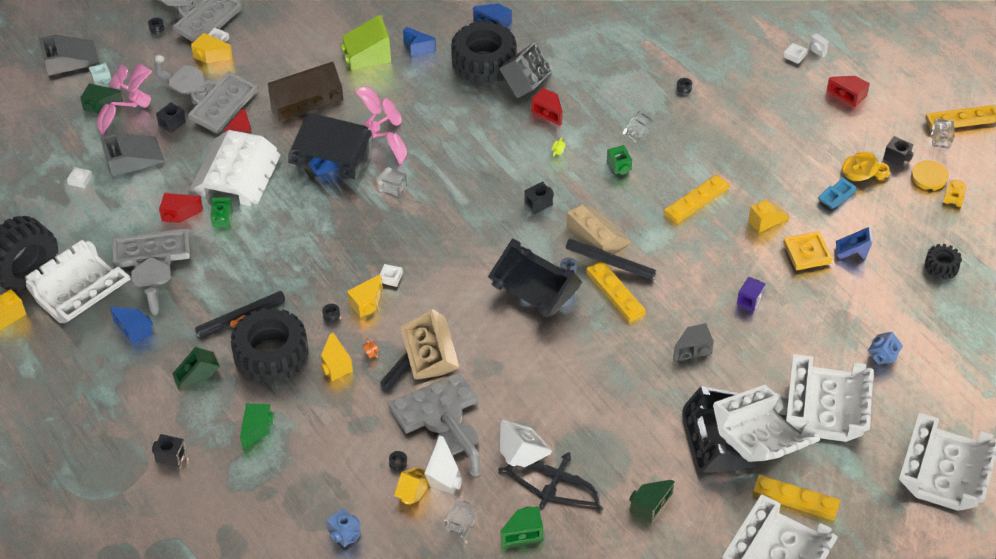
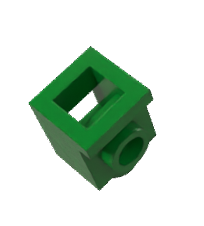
(622, 163)
(221, 212)

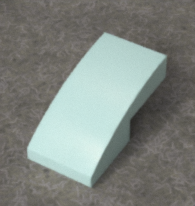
(100, 75)

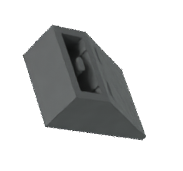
(67, 53)
(525, 70)
(130, 152)

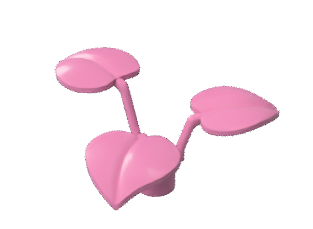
(137, 97)
(372, 101)

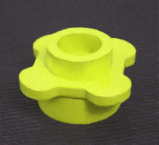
(558, 147)

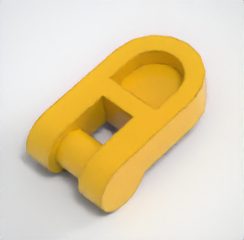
(955, 192)

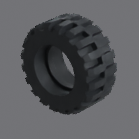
(478, 38)
(15, 236)
(274, 364)

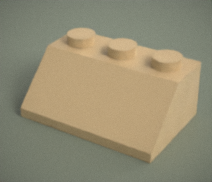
(595, 229)
(429, 346)

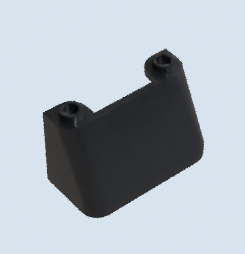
(333, 141)
(533, 279)
(709, 448)

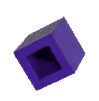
(751, 293)

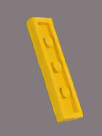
(965, 116)
(696, 199)
(616, 291)
(797, 497)

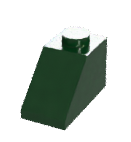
(97, 96)
(195, 368)
(651, 498)

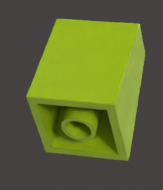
(367, 45)

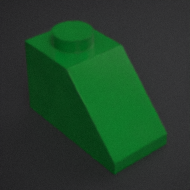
(256, 423)
(523, 526)

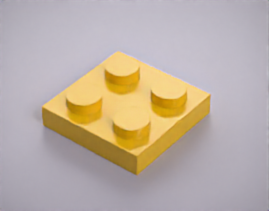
(807, 250)

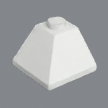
(521, 444)
(442, 470)

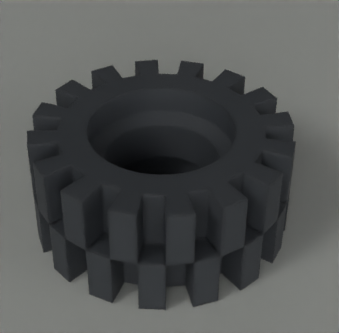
(941, 269)

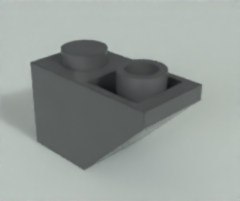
(693, 343)

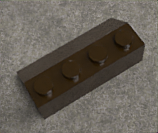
(305, 91)

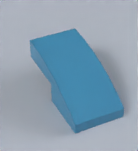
(838, 193)

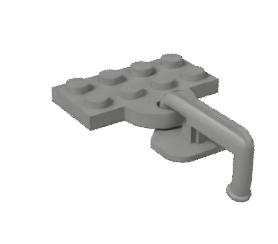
(202, 15)
(214, 100)
(151, 259)
(440, 410)

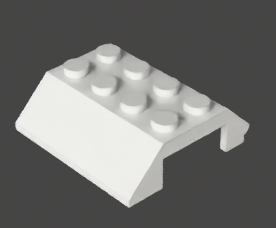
(237, 165)
(75, 282)
(830, 399)
(756, 429)
(947, 465)
(775, 536)

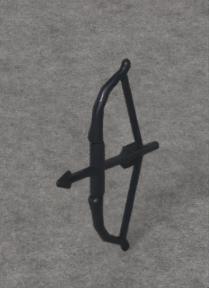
(549, 490)

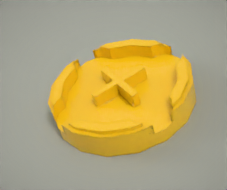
(860, 166)
(930, 175)

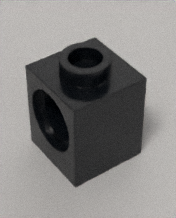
(171, 117)
(898, 152)
(538, 197)
(169, 450)

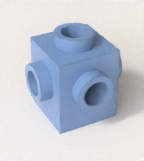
(885, 348)
(343, 527)

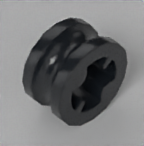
(156, 25)
(684, 81)
(331, 308)
(397, 455)

